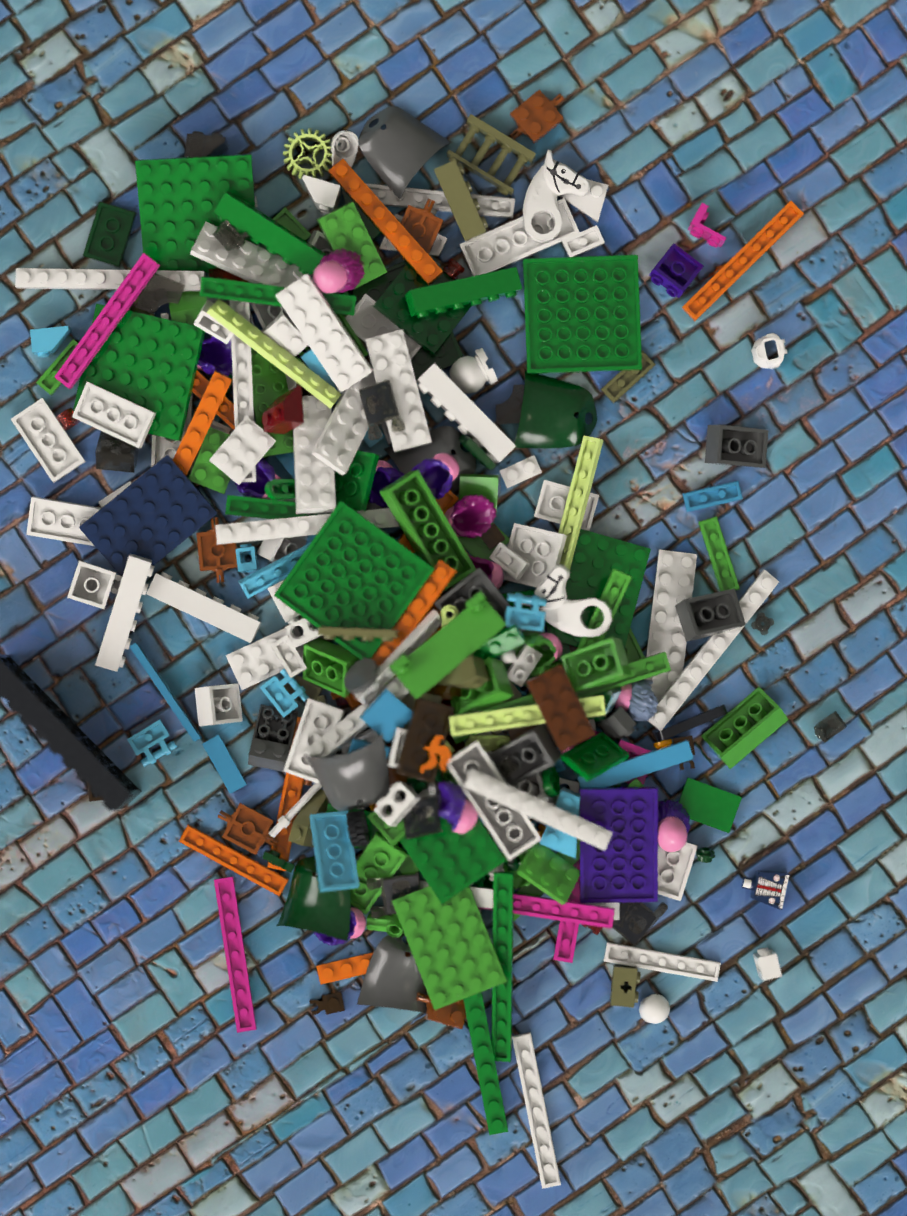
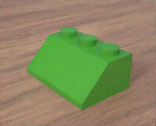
(327, 665)

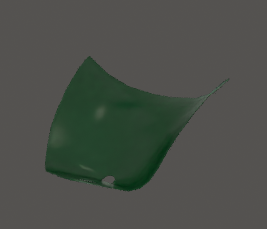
(549, 412)
(315, 910)

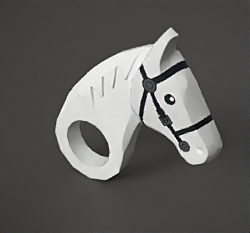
(541, 196)
(566, 613)

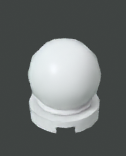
(472, 372)

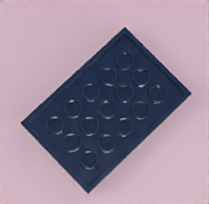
(149, 516)

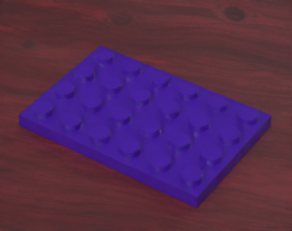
(630, 862)

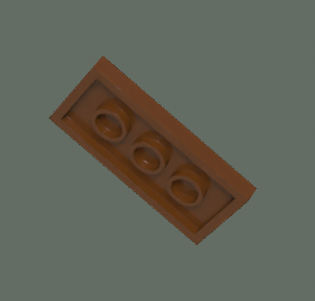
(560, 707)

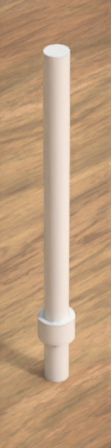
(284, 821)

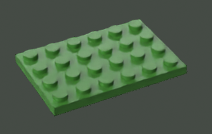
(449, 945)

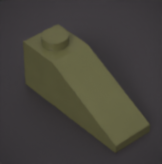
(467, 675)
(301, 827)

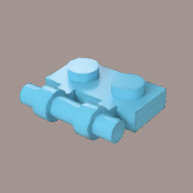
(525, 618)
(280, 696)
(148, 738)

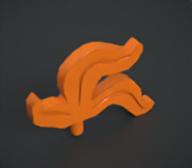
(434, 748)

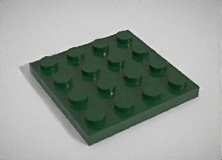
(426, 331)

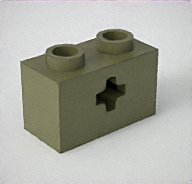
(618, 996)

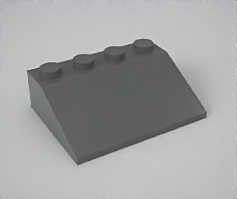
(468, 588)

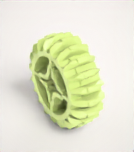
(299, 140)

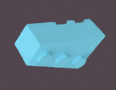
(558, 840)

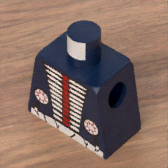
(768, 887)

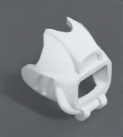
(760, 355)

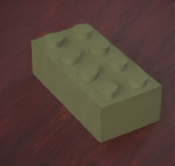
(460, 201)

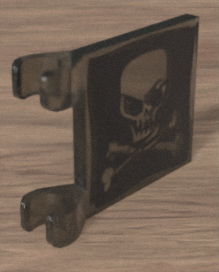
(380, 407)
(424, 816)
(392, 889)
(637, 920)

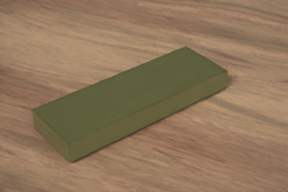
(626, 379)

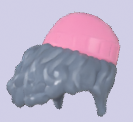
(638, 700)

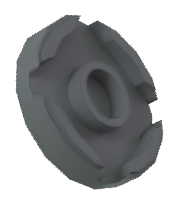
(361, 675)

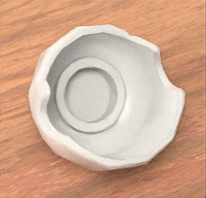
(654, 1009)

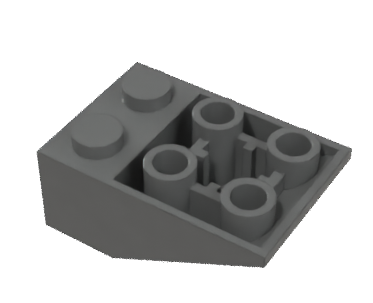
(272, 738)

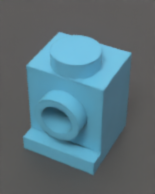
(242, 564)

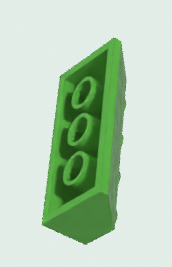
(744, 727)

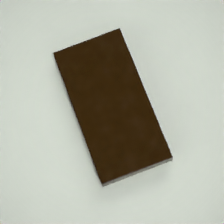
(426, 722)

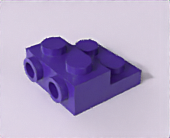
(675, 271)

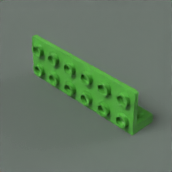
(268, 385)
(448, 646)

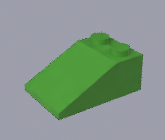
(188, 307)
(596, 665)
(489, 694)

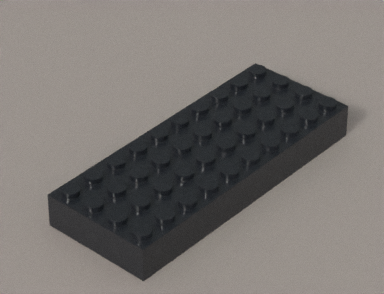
(64, 737)

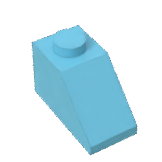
(48, 339)

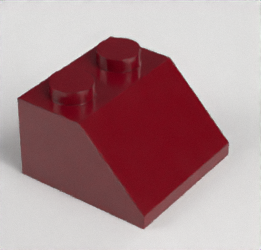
(284, 412)

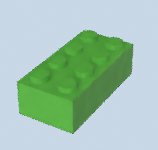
(346, 230)

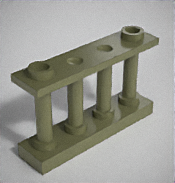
(507, 145)

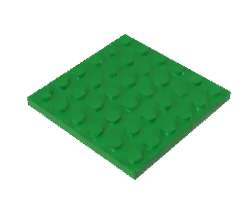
(180, 197)
(582, 314)
(150, 365)
(354, 579)

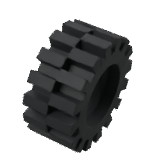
(358, 828)

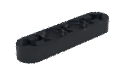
(691, 723)

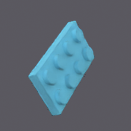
(333, 851)

